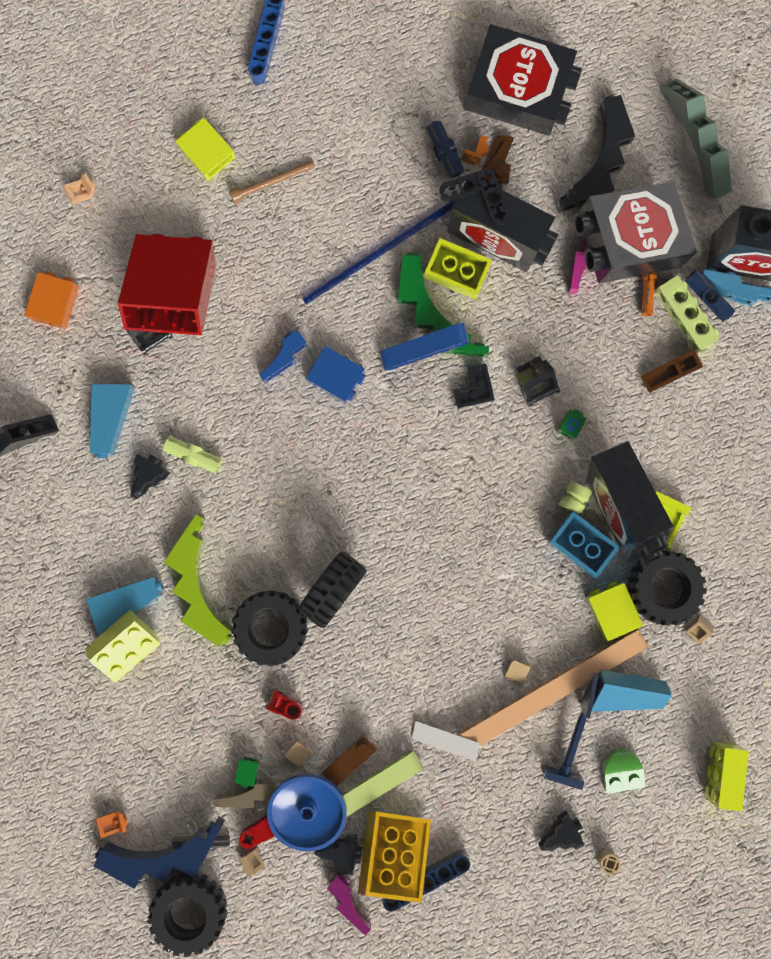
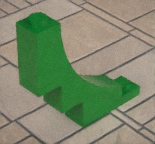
(413, 292)

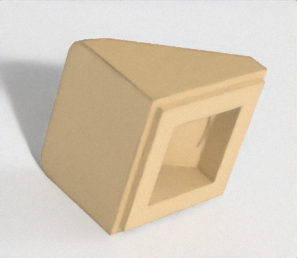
(699, 629)
(517, 671)
(297, 753)

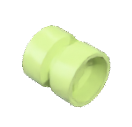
(575, 498)

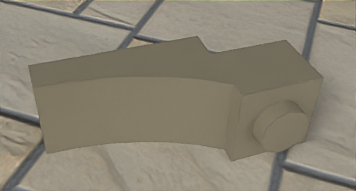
(247, 799)

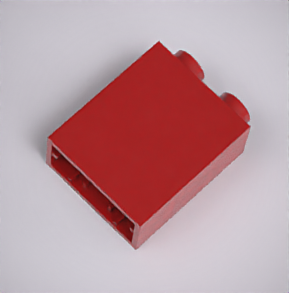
(167, 284)

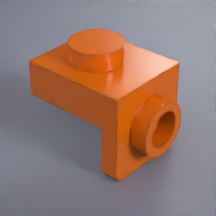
(475, 157)
(111, 823)

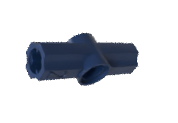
(445, 149)
(718, 304)

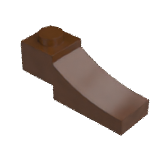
(672, 371)
(350, 759)

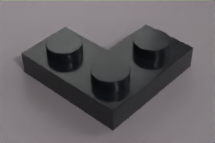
(479, 391)

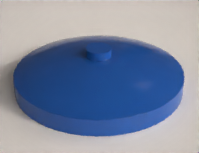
(307, 812)

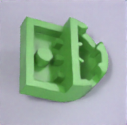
(622, 771)

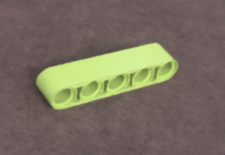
(382, 781)

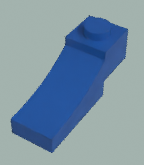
(292, 344)

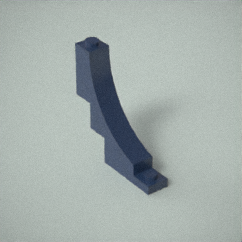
(131, 865)

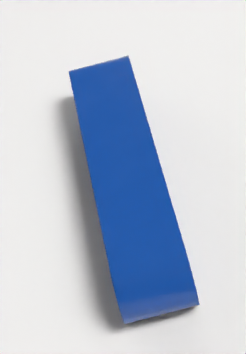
(266, 45)
(424, 347)

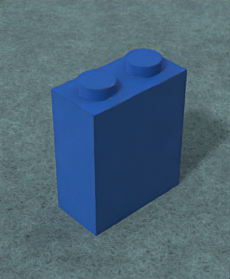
(336, 375)

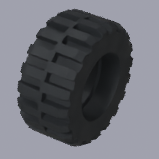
(332, 589)
(691, 589)
(250, 646)
(172, 935)

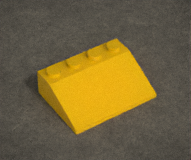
(394, 856)

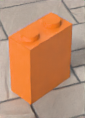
(52, 300)

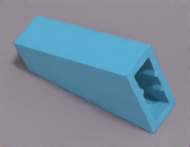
(108, 416)
(112, 605)
(629, 692)

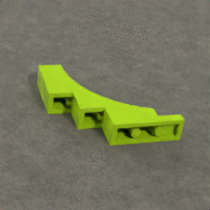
(185, 560)

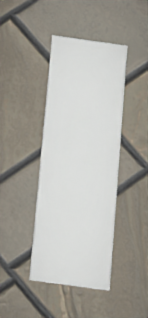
(445, 741)

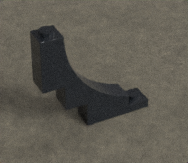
(616, 133)
(26, 432)

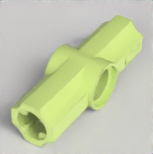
(192, 454)

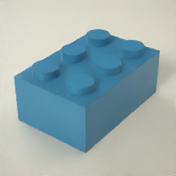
(583, 544)

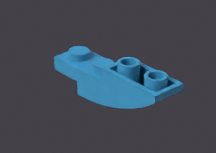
(730, 287)

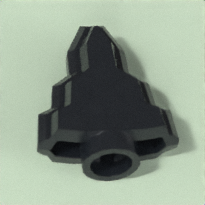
(147, 474)
(563, 834)
(342, 853)

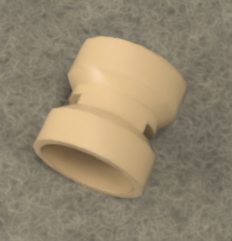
(605, 858)

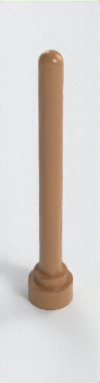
(238, 194)

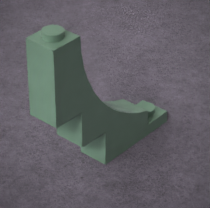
(712, 157)

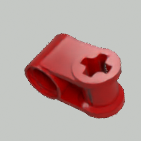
(283, 704)
(259, 830)

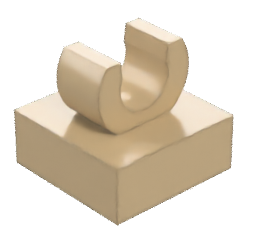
(252, 862)

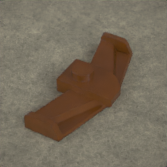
(497, 158)

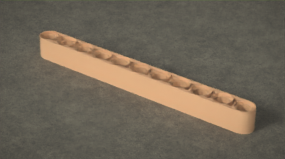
(555, 688)

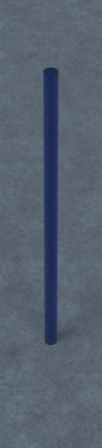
(377, 253)

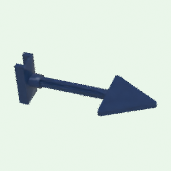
(564, 774)

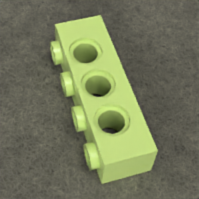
(677, 312)

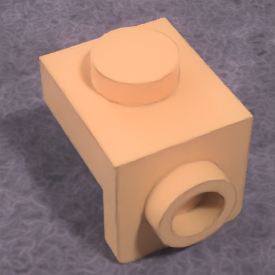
(79, 190)

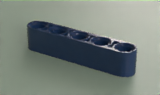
(436, 879)

